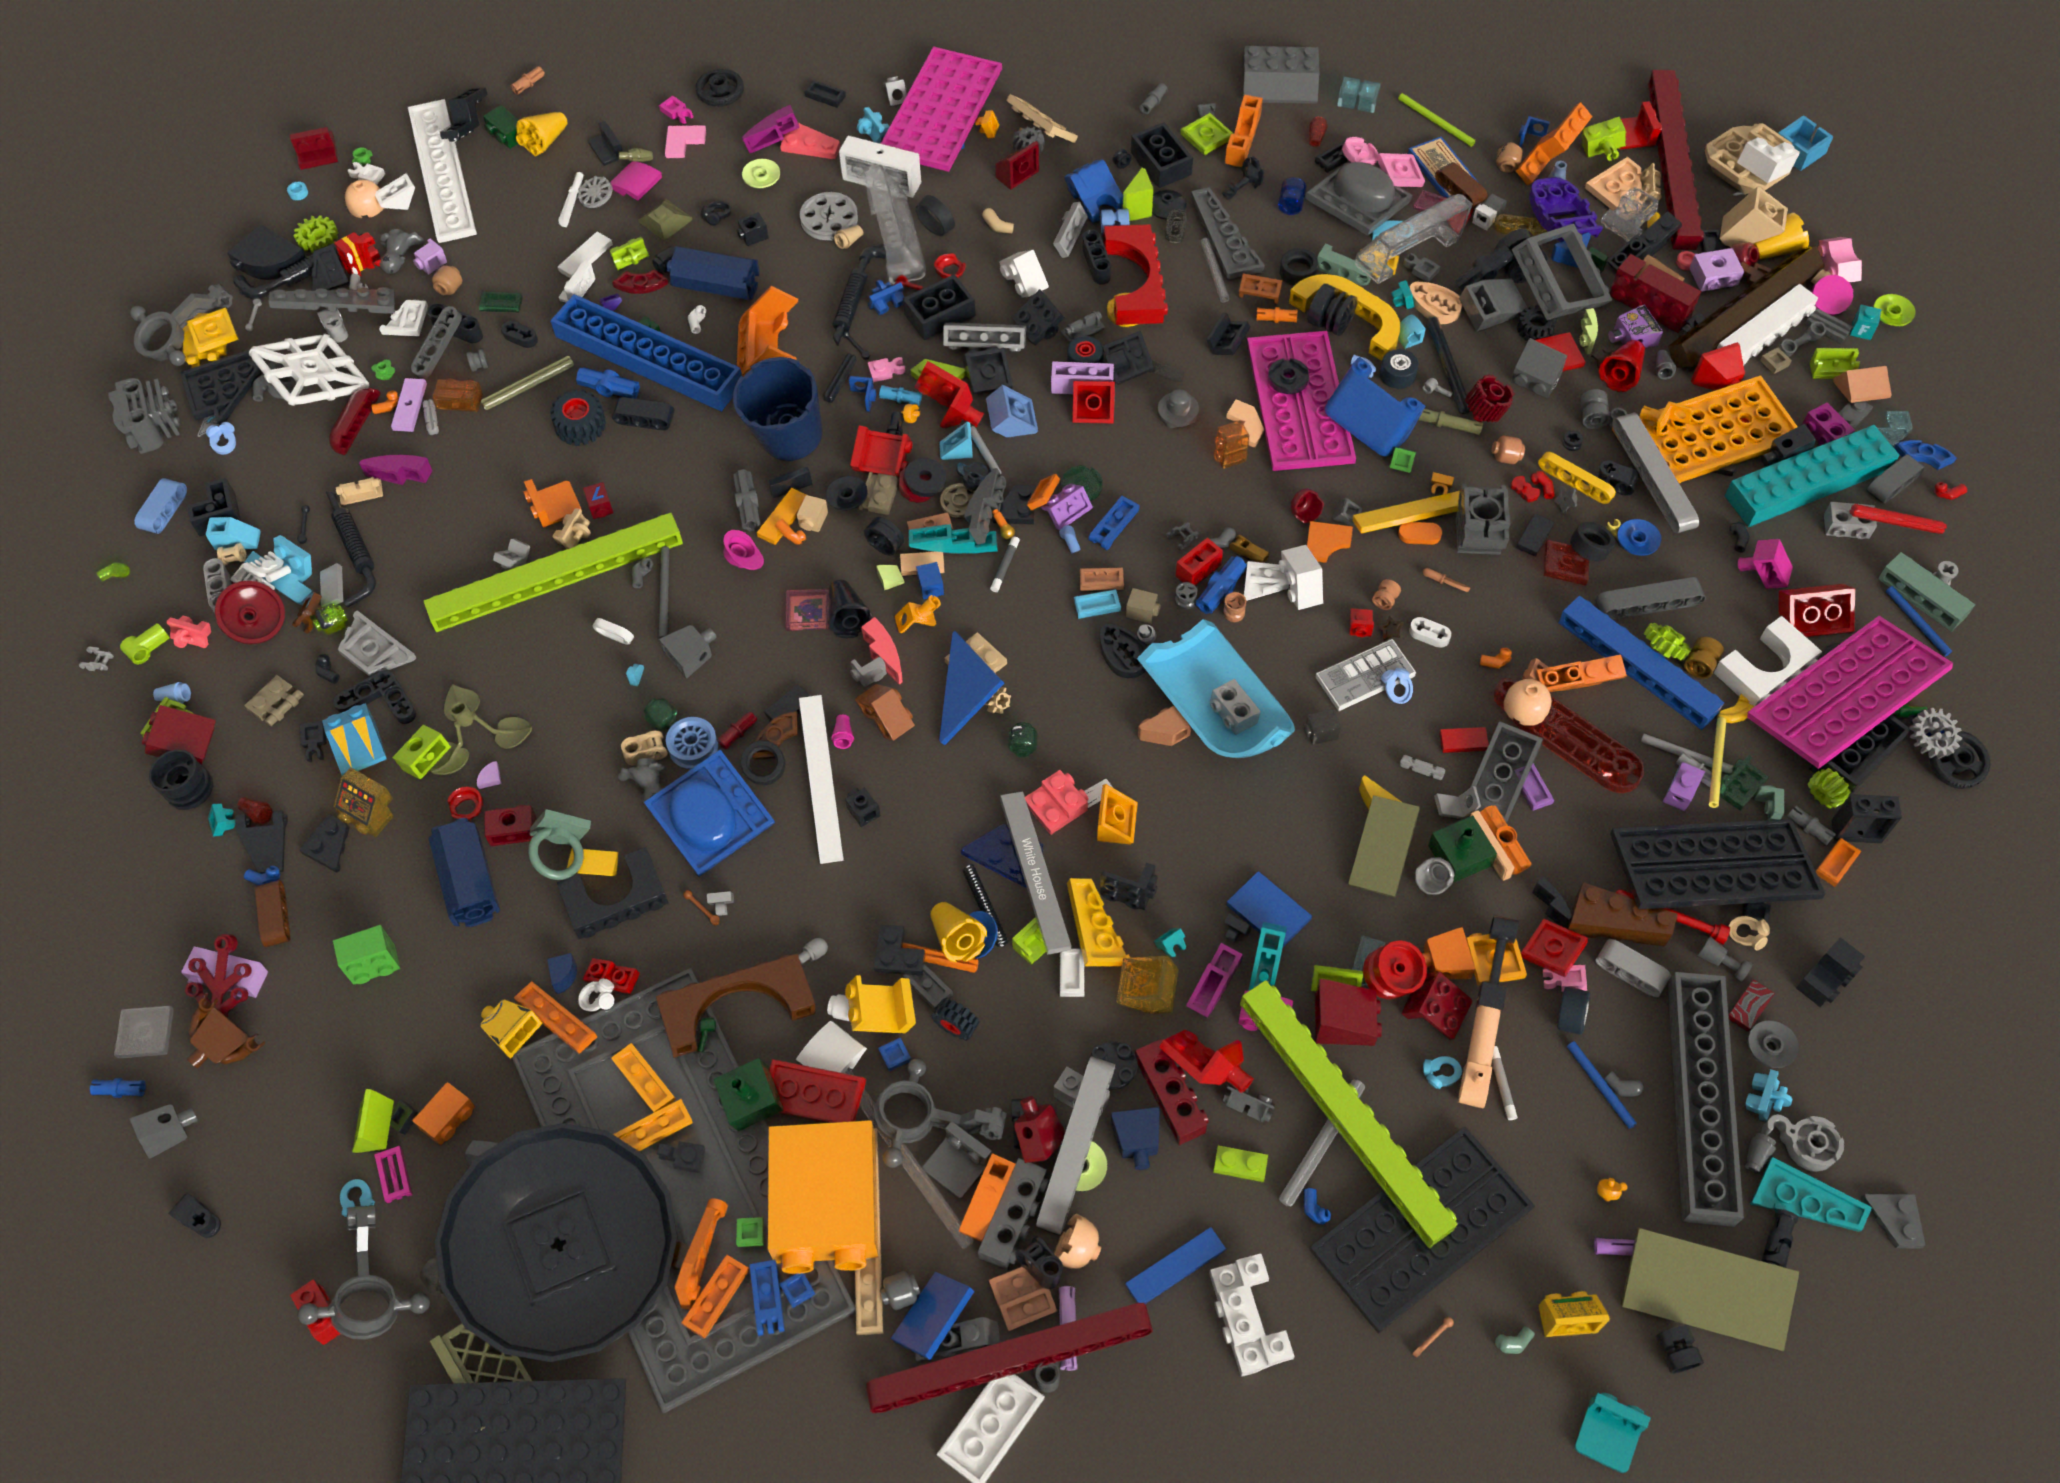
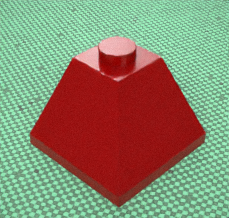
(1719, 368)

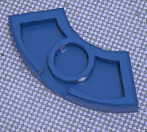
(1923, 452)

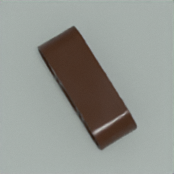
(1458, 181)
(272, 913)

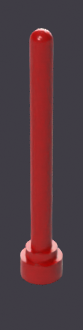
(1717, 932)

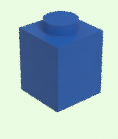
(930, 580)

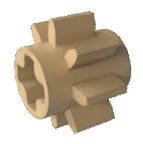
(998, 701)

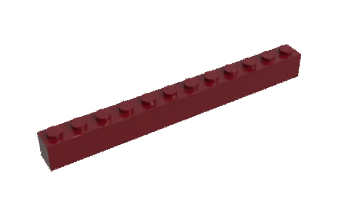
(1674, 159)

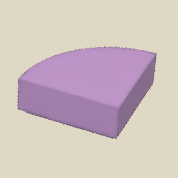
(489, 776)

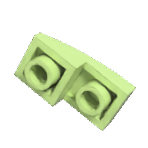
(1590, 328)

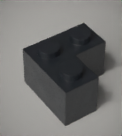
(220, 503)
(1834, 969)

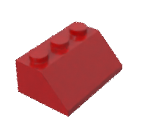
(1819, 609)

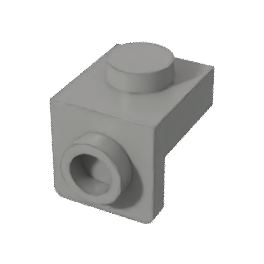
(514, 556)
(870, 672)

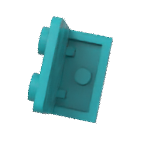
(1610, 1432)

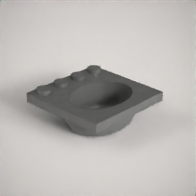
(1359, 196)

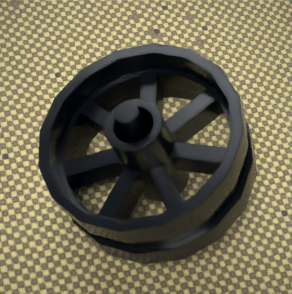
(884, 536)

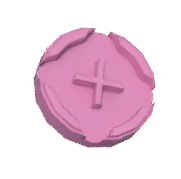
(1358, 151)

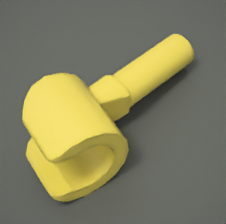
(1614, 529)

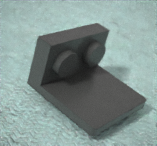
(957, 1161)

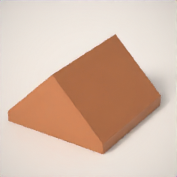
(1864, 384)

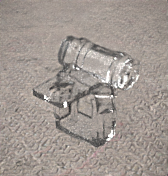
(1631, 213)

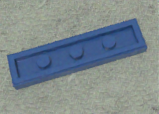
(1175, 1266)

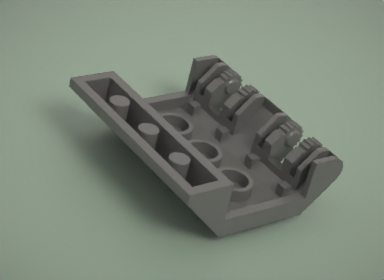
(1281, 74)

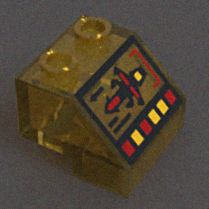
(363, 803)

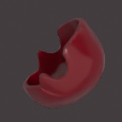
(1306, 505)

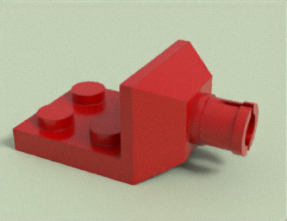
(949, 392)
(1205, 1064)

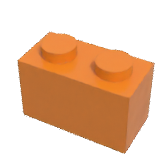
(444, 1114)

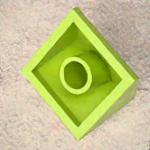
(1139, 197)
(373, 1122)

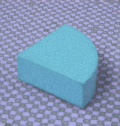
(634, 674)

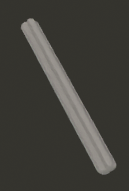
(1312, 1157)

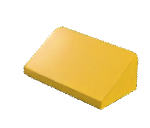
(597, 862)

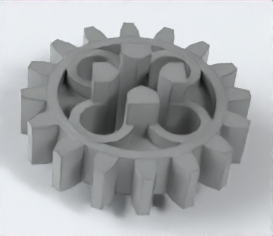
(1936, 744)

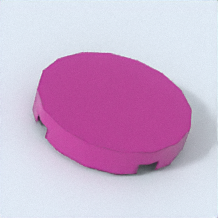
(1833, 294)

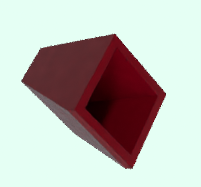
(1346, 1014)

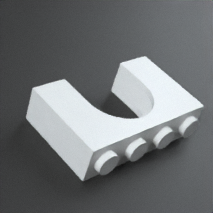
(1756, 685)

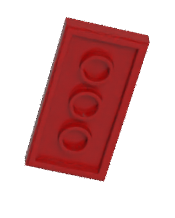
(817, 1092)

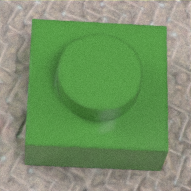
(1403, 459)
(750, 1232)

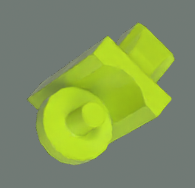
(629, 253)

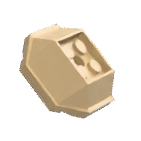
(1726, 149)

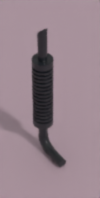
(355, 548)

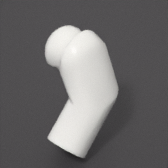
(695, 318)

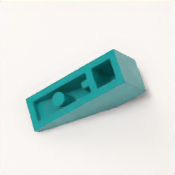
(1268, 954)

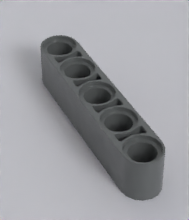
(1651, 598)

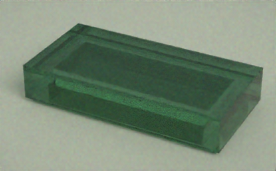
(500, 302)

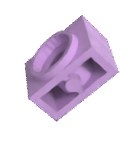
(1716, 269)

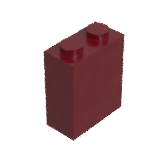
(180, 731)

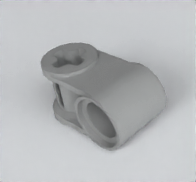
(333, 324)

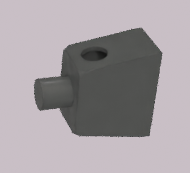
(688, 648)
(162, 1128)

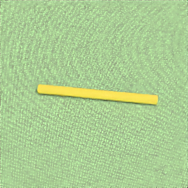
(1717, 762)

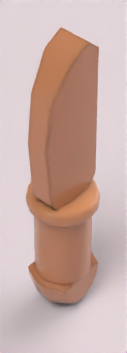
(1442, 578)

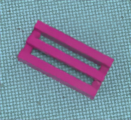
(388, 1197)

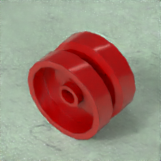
(1395, 969)

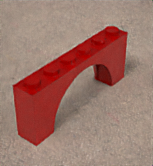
(1147, 302)

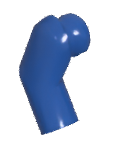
(271, 874)
(1312, 1209)

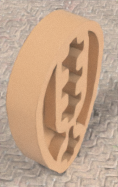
(1436, 301)

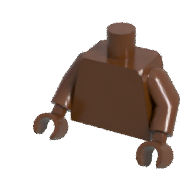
(217, 1037)

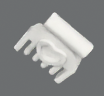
(271, 568)

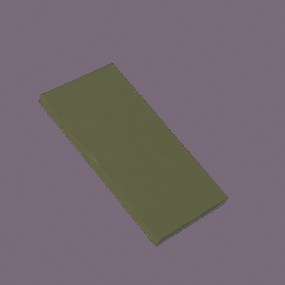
(1710, 1289)

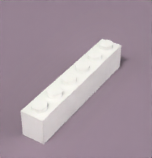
(1772, 322)

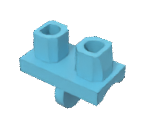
(872, 125)
(1769, 1086)

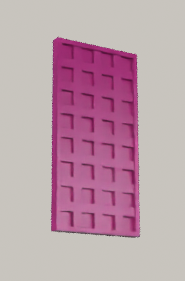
(942, 106)

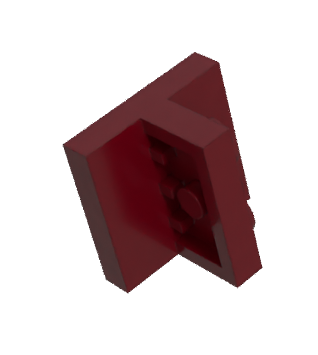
(314, 147)

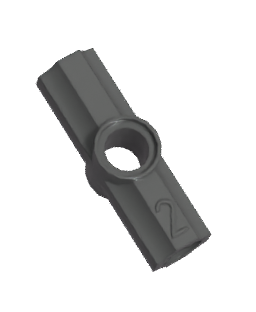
(746, 500)

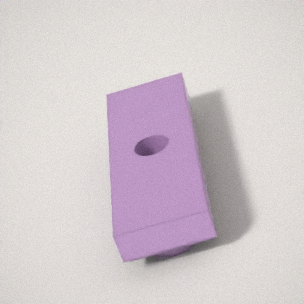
(409, 405)

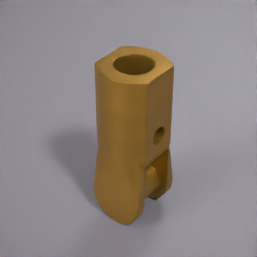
(1250, 551)

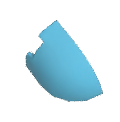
(1411, 331)

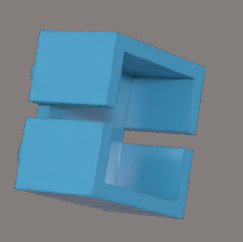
(1800, 134)

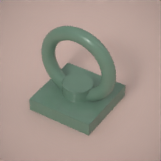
(558, 829)

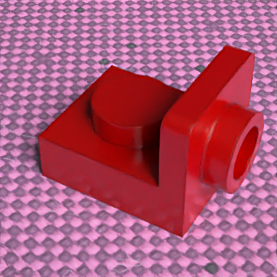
(1361, 622)

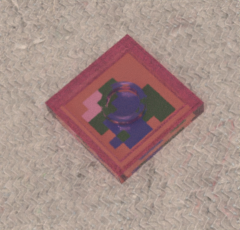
(807, 609)

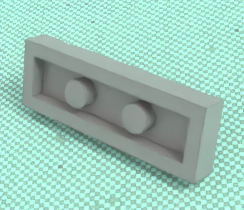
(1072, 225)

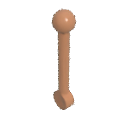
(1447, 1322)

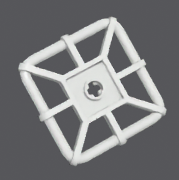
(308, 368)

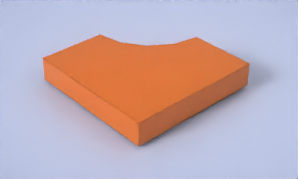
(1327, 538)

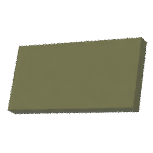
(1384, 846)

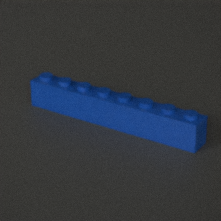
(1641, 662)

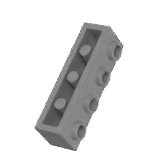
(984, 335)

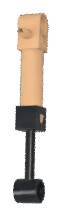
(1488, 1009)

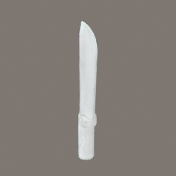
(569, 203)

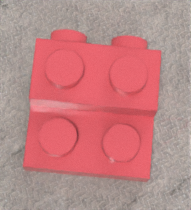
(1057, 802)

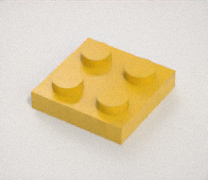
(212, 330)

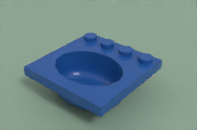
(709, 813)

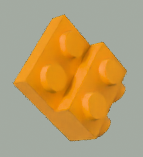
(1482, 953)

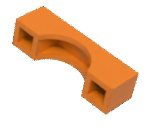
(1247, 123)

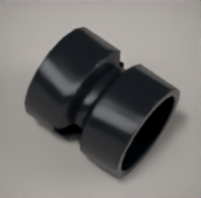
(1683, 1358)

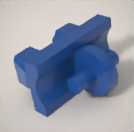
(885, 293)

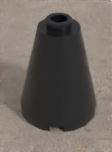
(846, 610)

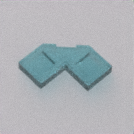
(1898, 426)

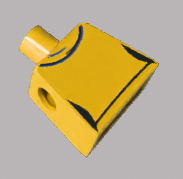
(509, 1025)

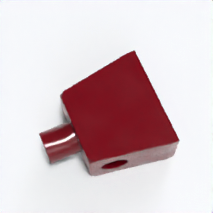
(1038, 1130)

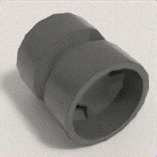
(1595, 409)

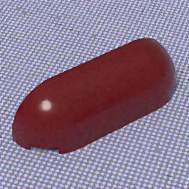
(352, 419)

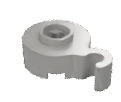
(1799, 1138)

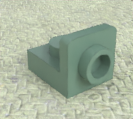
(1774, 801)

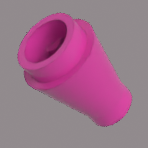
(842, 733)

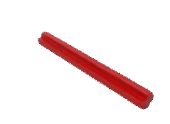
(1897, 519)

